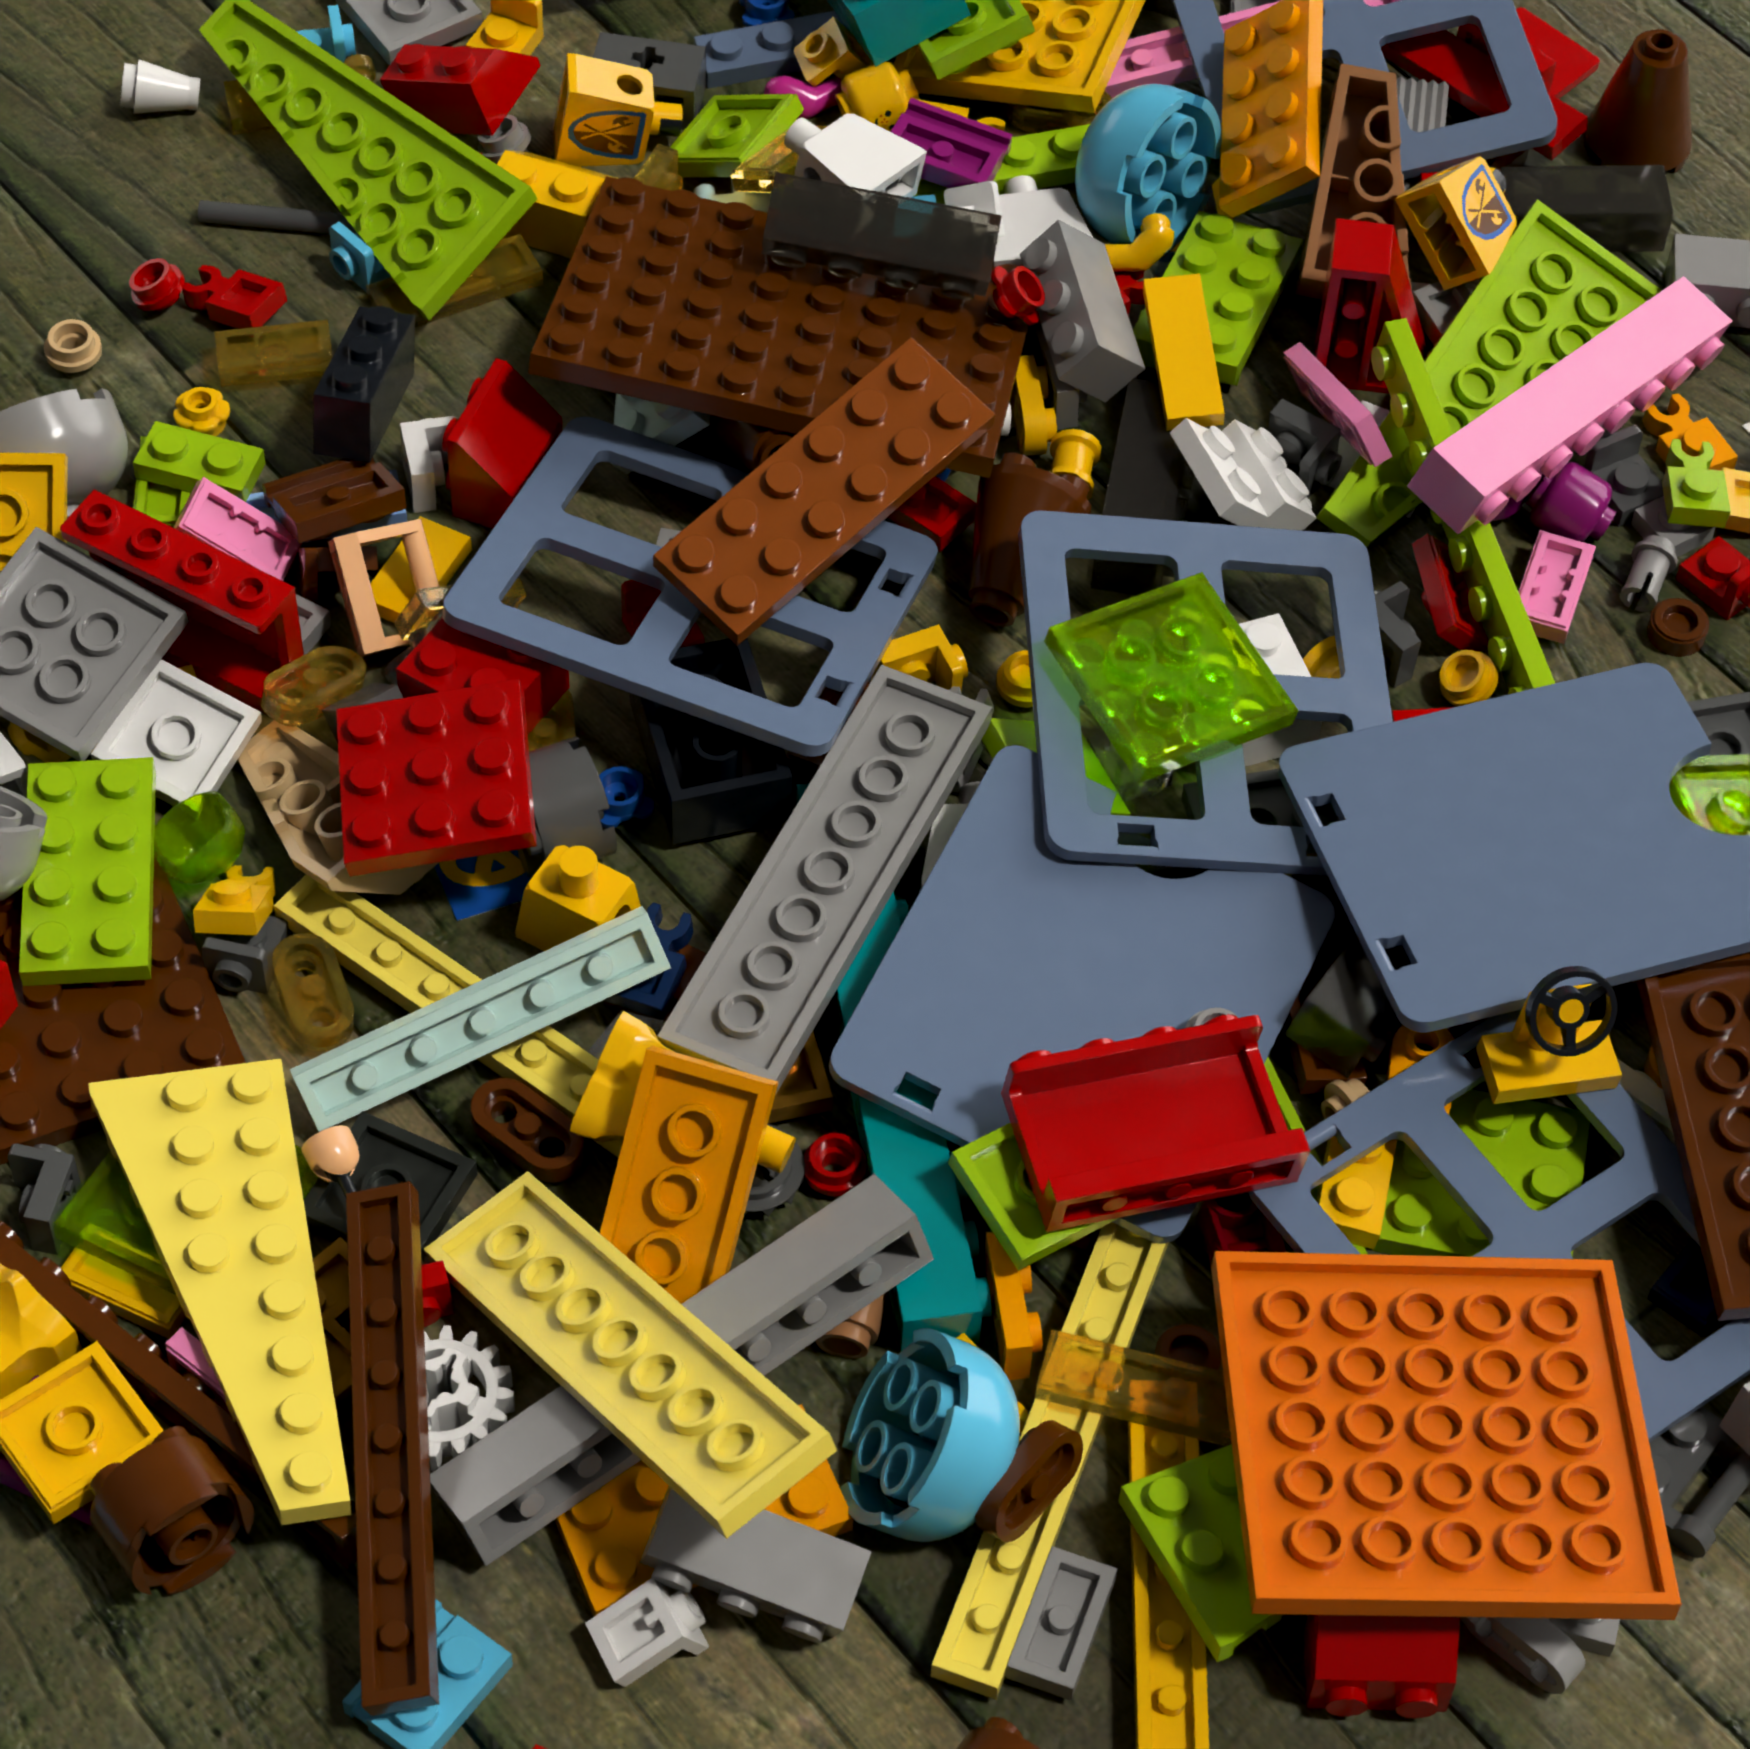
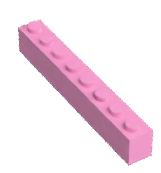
(1570, 406)

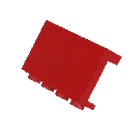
(237, 615)
(1150, 1122)

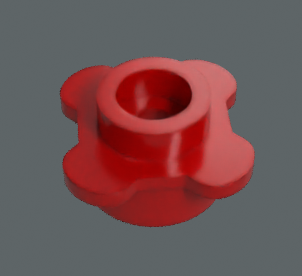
(1018, 293)

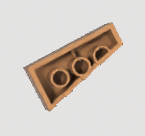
(1356, 169)

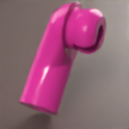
(813, 99)

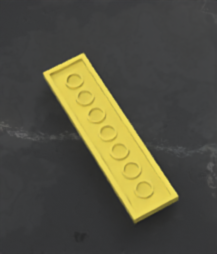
(631, 1354)

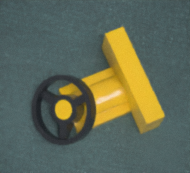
(1552, 1044)

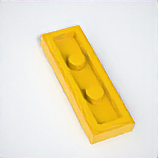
(1183, 350)

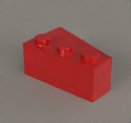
(1361, 293)

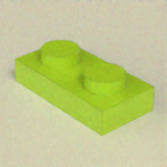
(184, 456)

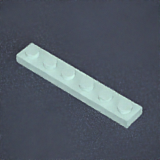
(480, 1018)

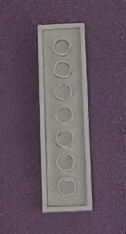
(827, 877)

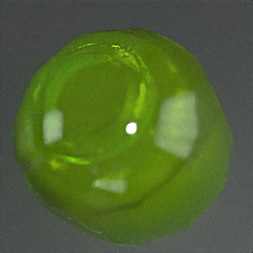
(198, 839)

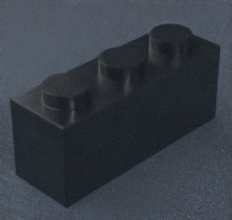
(364, 384)

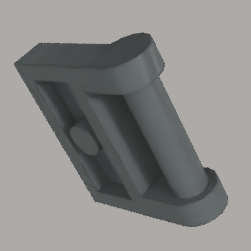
(1678, 1460)

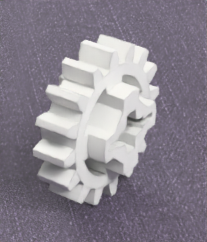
(464, 1416)

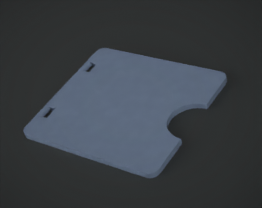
(1523, 844)
(1058, 952)

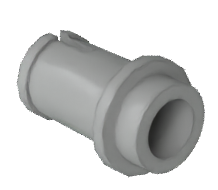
(1652, 560)

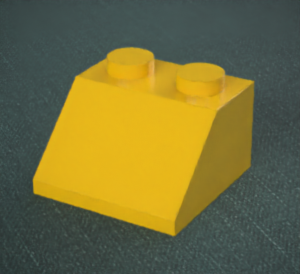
(563, 201)

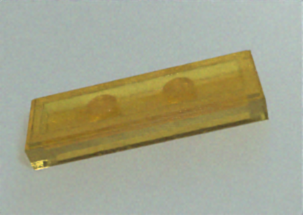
(502, 273)
(1135, 1387)

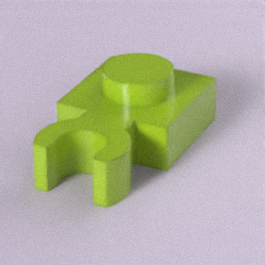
(1693, 491)

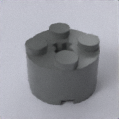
(566, 804)

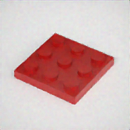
(435, 778)

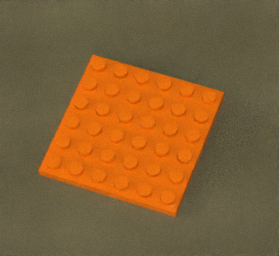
(1439, 1438)

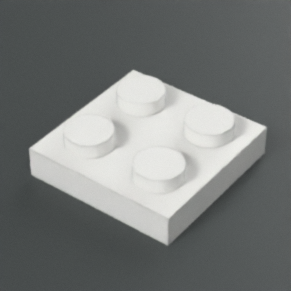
(186, 729)

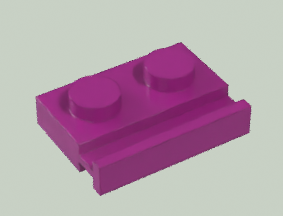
(956, 146)

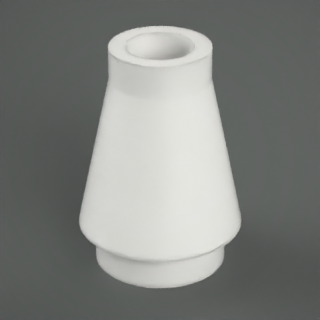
(157, 89)

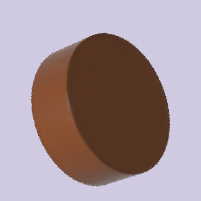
(1678, 627)
(1190, 1345)

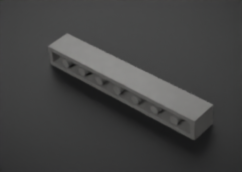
(761, 1309)

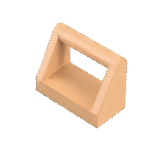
(356, 586)

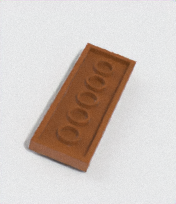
(823, 491)

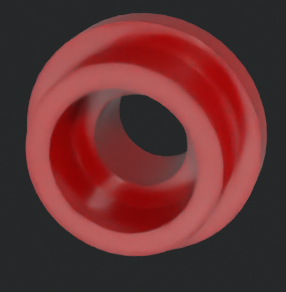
(156, 285)
(834, 1149)

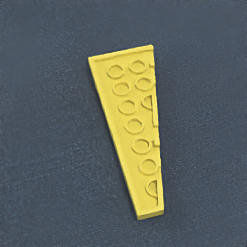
(227, 1215)

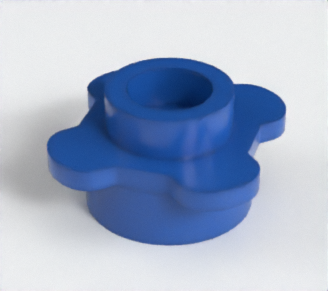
(765, 11)
(627, 784)

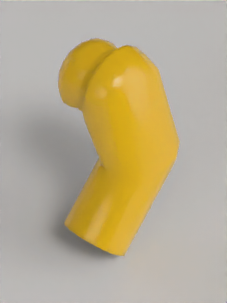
(1146, 248)

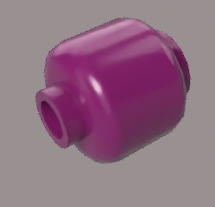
(1572, 504)

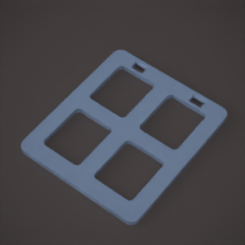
(1355, 37)
(643, 665)
(1226, 832)
(1648, 1169)

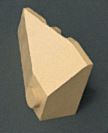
(301, 794)

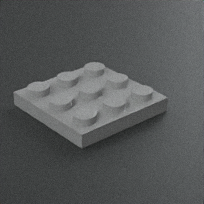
(75, 642)

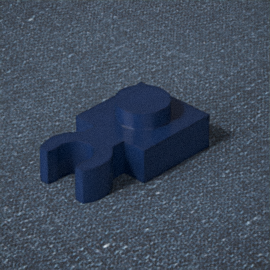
(656, 993)

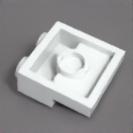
(1245, 475)

